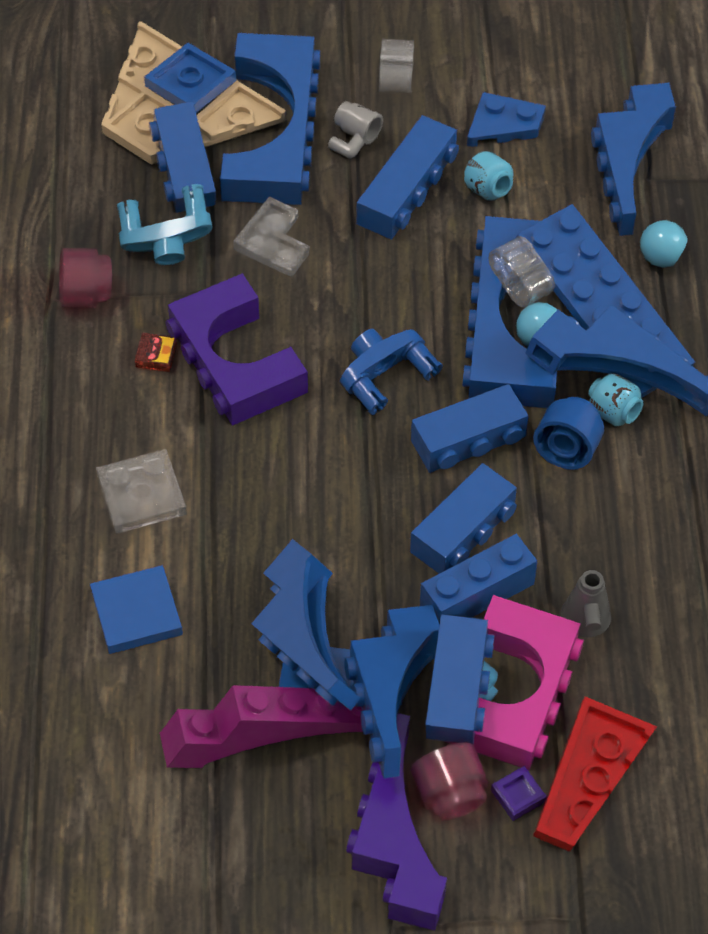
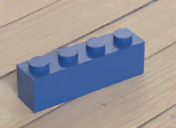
(407, 177)

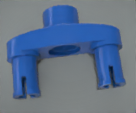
(379, 355)

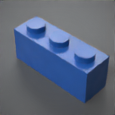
(181, 153)
(469, 428)
(464, 519)
(472, 583)
(459, 679)

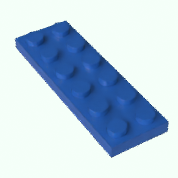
(592, 279)

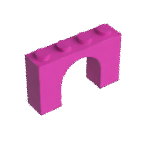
(545, 643)

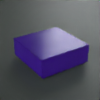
(518, 793)

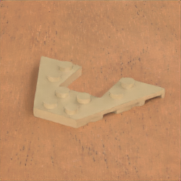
(133, 105)

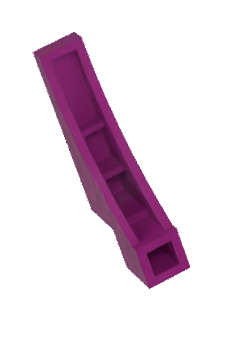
(250, 719)

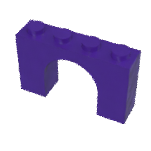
(236, 388)

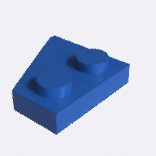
(505, 119)

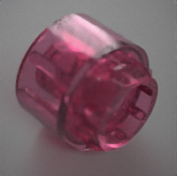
(84, 277)
(451, 780)

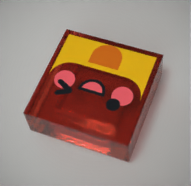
(155, 352)

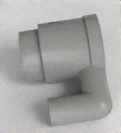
(357, 122)

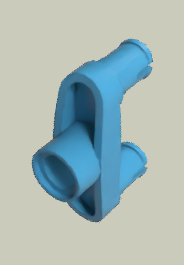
(169, 236)

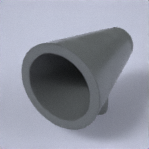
(588, 605)

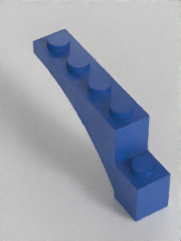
(624, 142)
(618, 347)
(297, 623)
(384, 672)

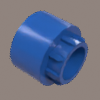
(569, 433)

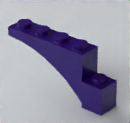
(391, 848)

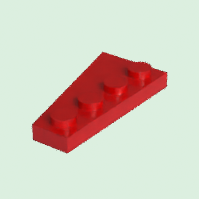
(590, 767)

